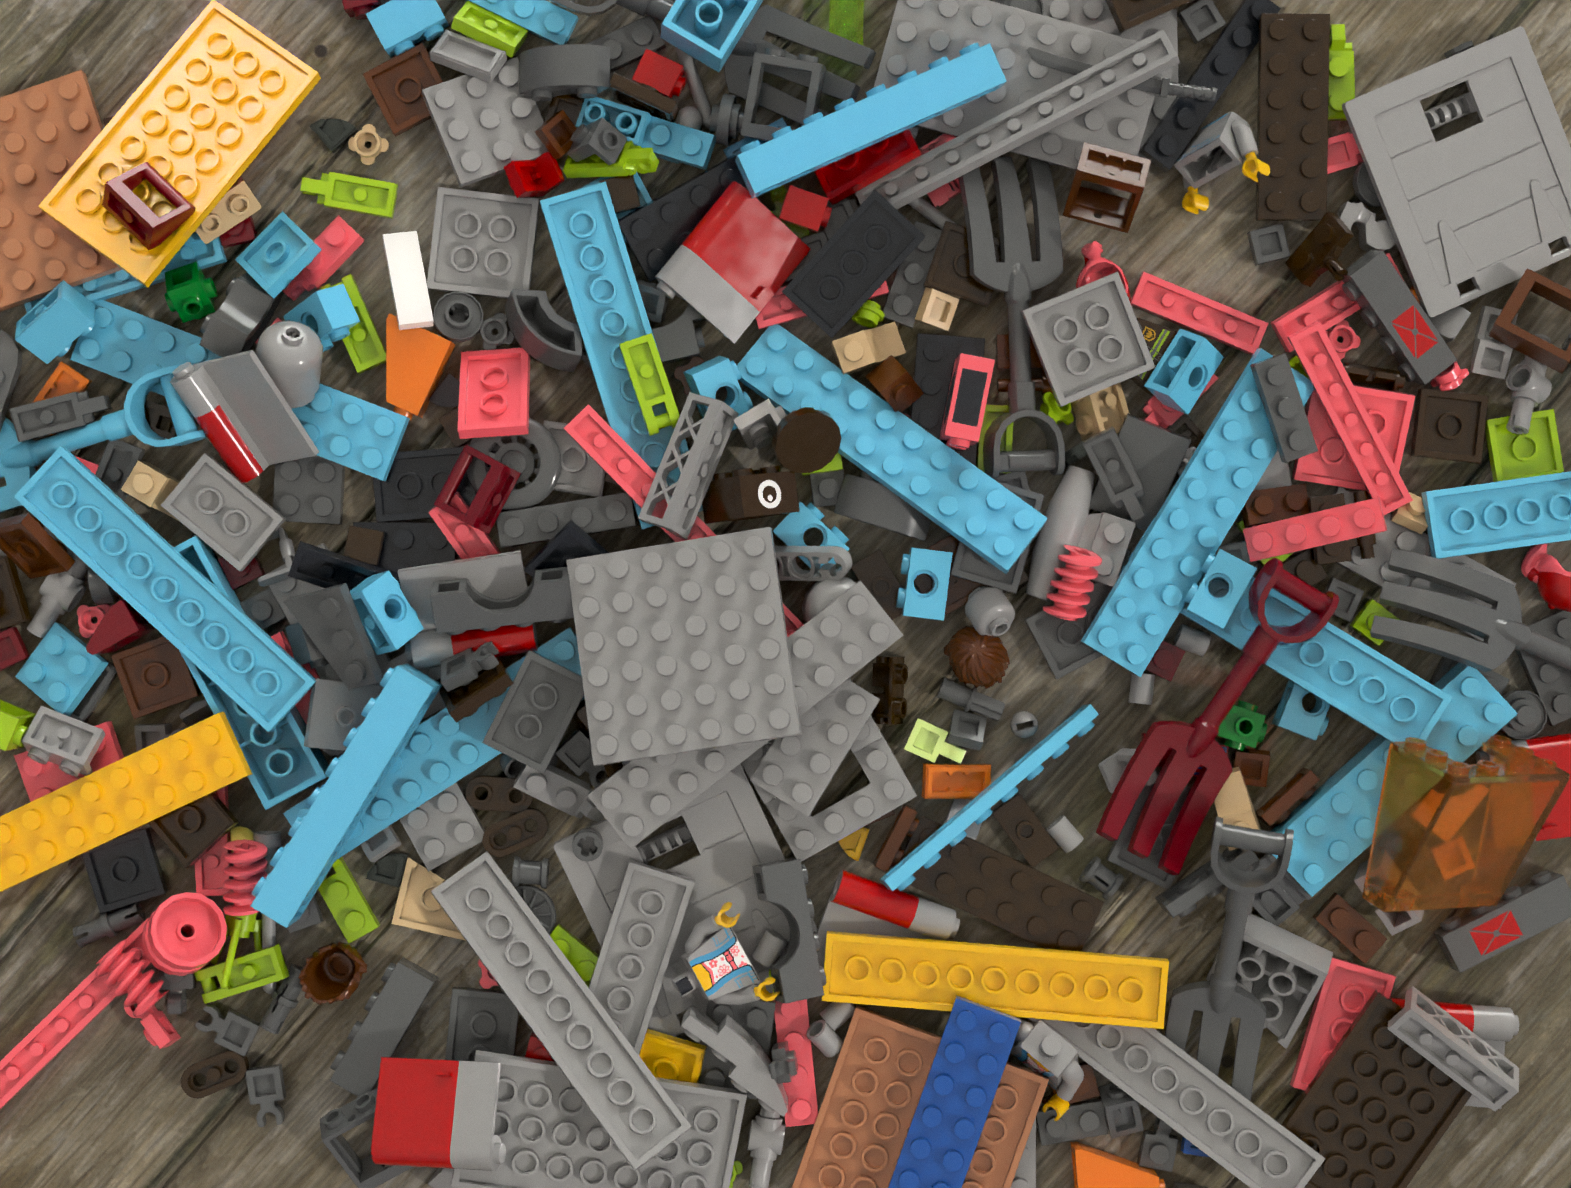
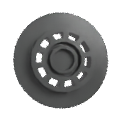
(522, 460)

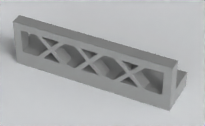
(695, 465)
(1456, 1050)

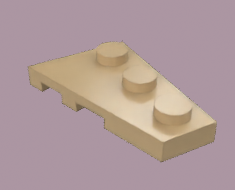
(418, 907)

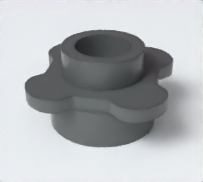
(504, 335)

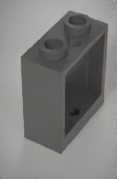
(777, 58)
(338, 1121)

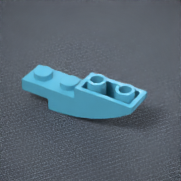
(668, 139)

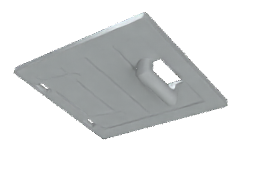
(1482, 196)
(730, 839)

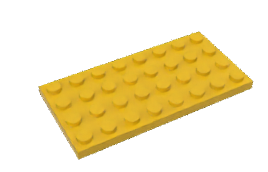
(195, 123)

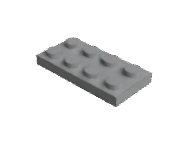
(803, 765)

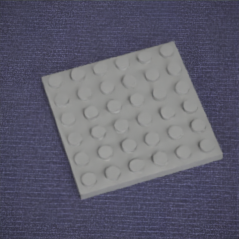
(683, 647)

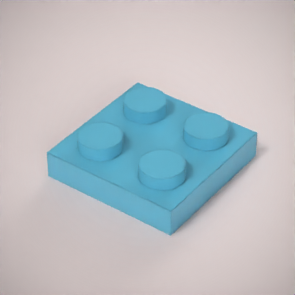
(278, 255)
(61, 669)

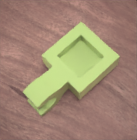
(929, 741)

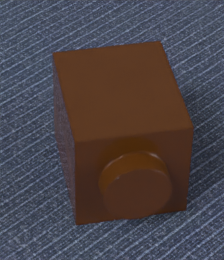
(894, 384)

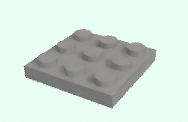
(485, 123)
(482, 242)
(1088, 339)

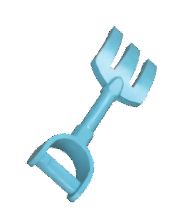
(20, 458)

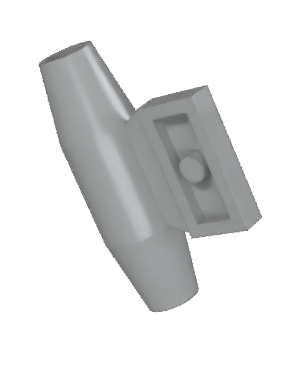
(1074, 526)

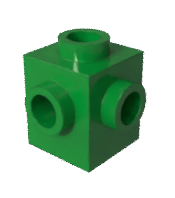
(190, 292)
(1252, 730)

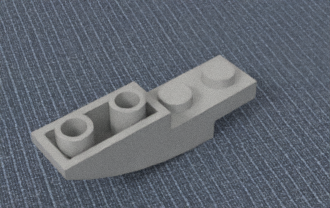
(749, 1061)

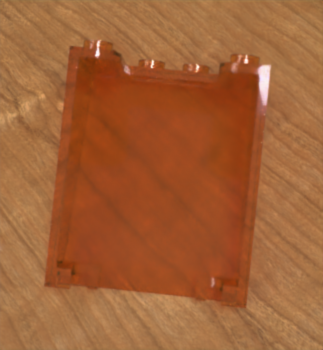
(1454, 828)

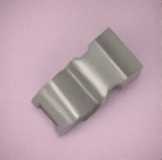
(1372, 234)

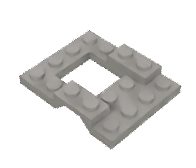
(886, 792)

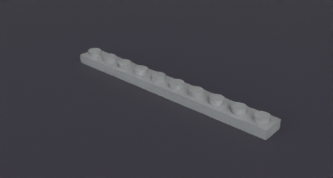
(1025, 121)

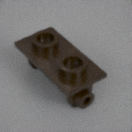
(1374, 377)
(892, 677)

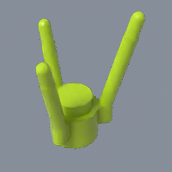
(238, 928)

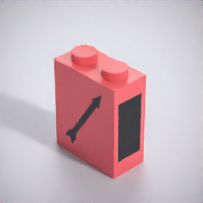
(966, 401)

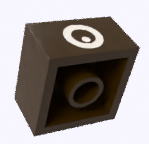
(750, 495)

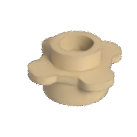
(368, 134)

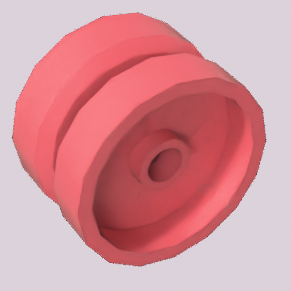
(169, 948)

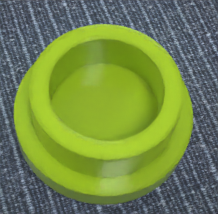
(869, 315)

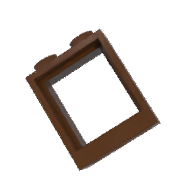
(1112, 170)
(1523, 341)

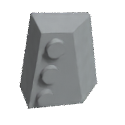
(1281, 973)

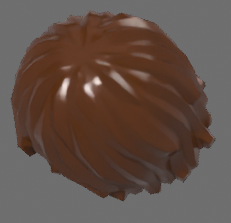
(977, 657)
(332, 973)

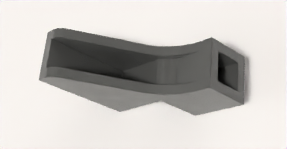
(680, 339)

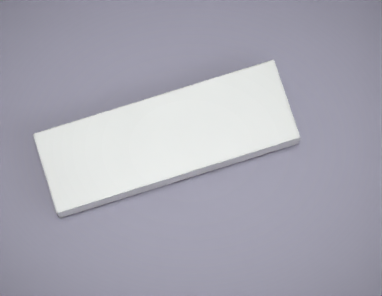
(407, 280)

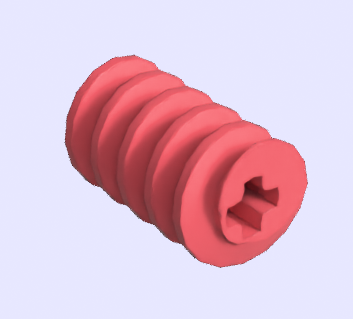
(1074, 583)
(246, 871)
(130, 979)

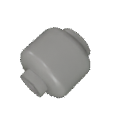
(989, 611)

